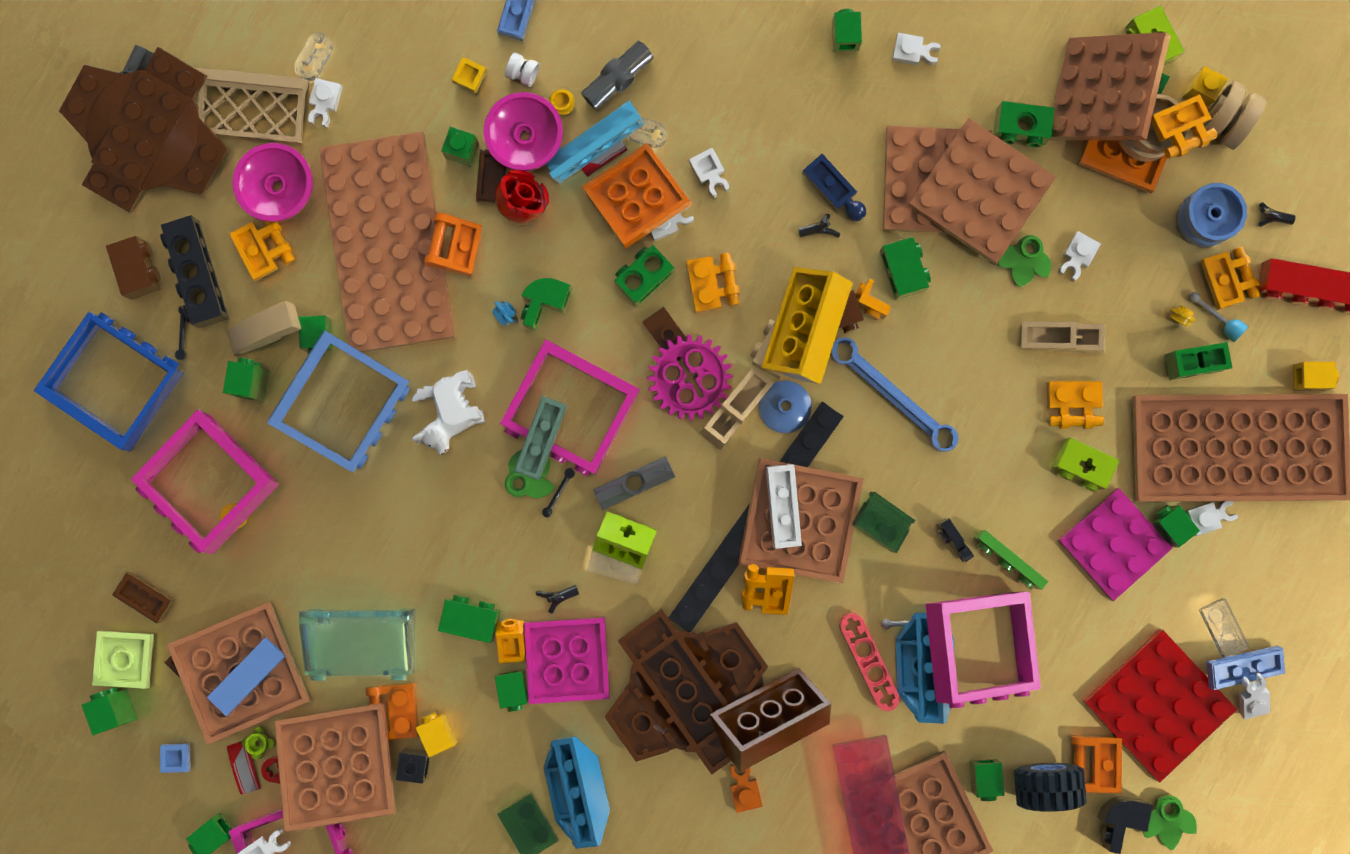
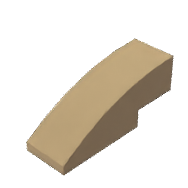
(263, 328)
(1063, 336)
(736, 408)

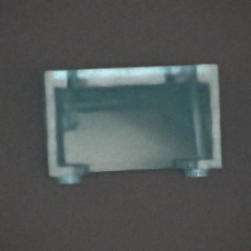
(358, 643)

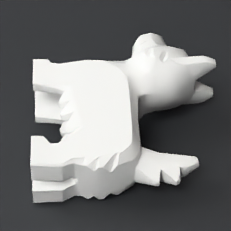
(452, 411)

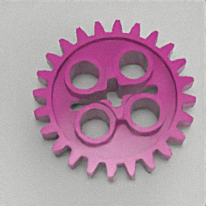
(669, 390)

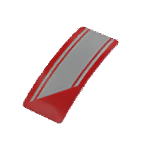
(603, 159)
(243, 768)

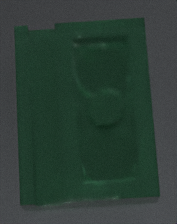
(883, 522)
(528, 826)

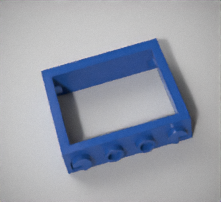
(68, 356)

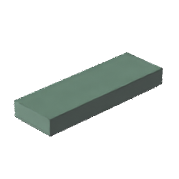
(540, 438)

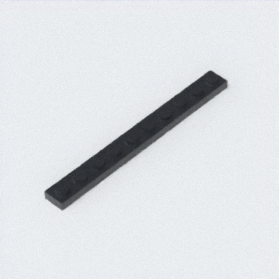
(726, 557)

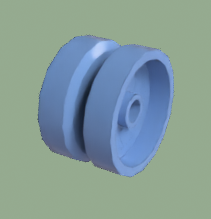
(1211, 215)

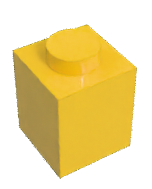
(1207, 84)
(1315, 376)
(436, 734)

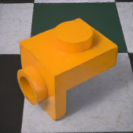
(873, 307)

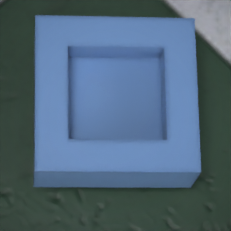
(175, 758)

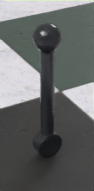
(180, 354)
(569, 474)

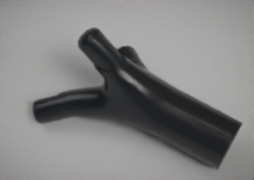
(1275, 216)
(819, 227)
(558, 596)

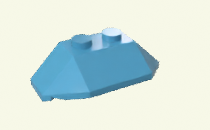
(915, 672)
(577, 791)

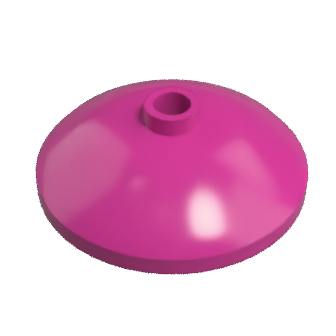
(518, 115)
(258, 174)

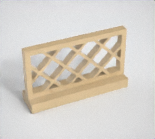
(260, 84)

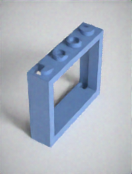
(372, 435)

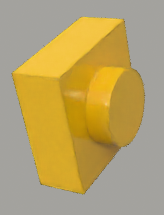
(469, 75)

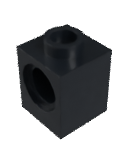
(413, 766)

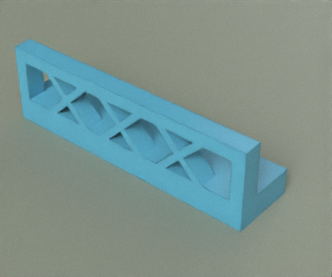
(595, 142)

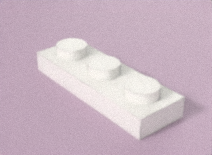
(783, 506)

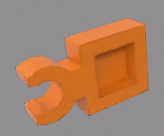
(745, 791)

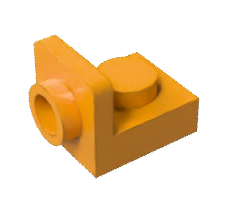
(510, 641)

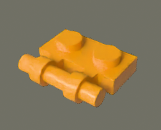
(1181, 118)
(254, 251)
(1224, 281)
(704, 284)
(1075, 395)
(776, 587)

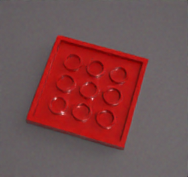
(1159, 705)

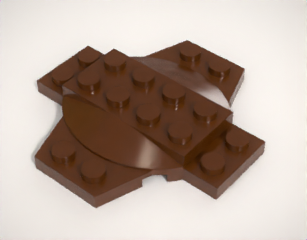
(144, 129)
(677, 686)

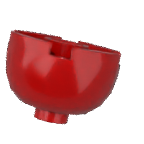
(521, 197)

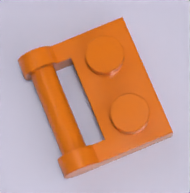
(462, 244)
(401, 708)
(1105, 762)

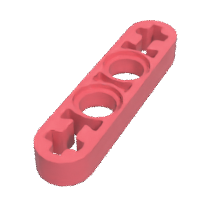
(869, 661)

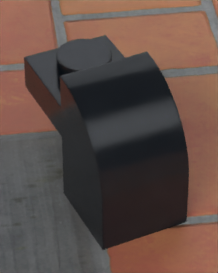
(1119, 814)

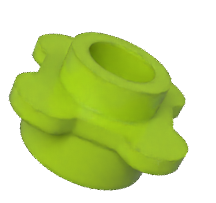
(250, 743)

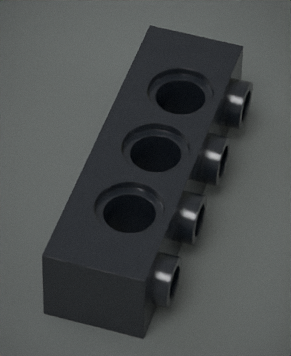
(173, 237)

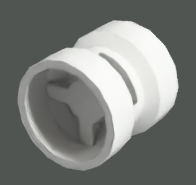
(522, 69)

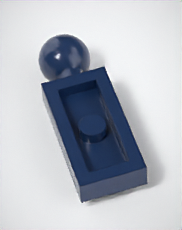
(834, 187)

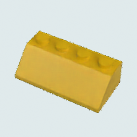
(807, 324)

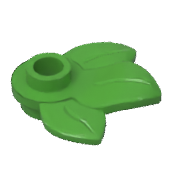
(1025, 264)
(531, 487)
(1172, 824)

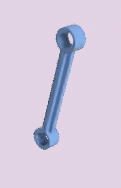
(894, 395)

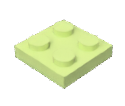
(123, 659)

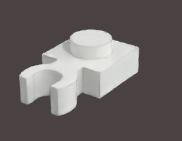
(910, 50)
(324, 97)
(708, 168)
(670, 226)
(1079, 252)
(1208, 517)
(1255, 699)
(261, 846)

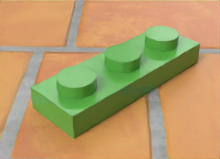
(1010, 561)

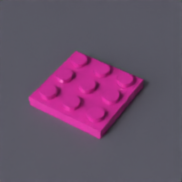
(1115, 544)
(567, 660)

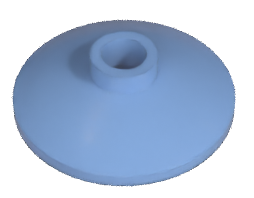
(775, 416)

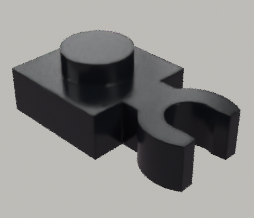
(949, 534)

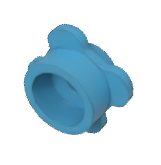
(505, 313)

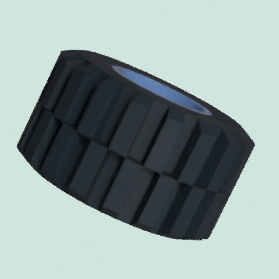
(1050, 787)

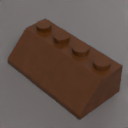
(771, 719)

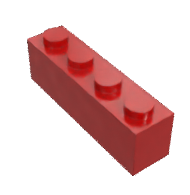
(1305, 284)

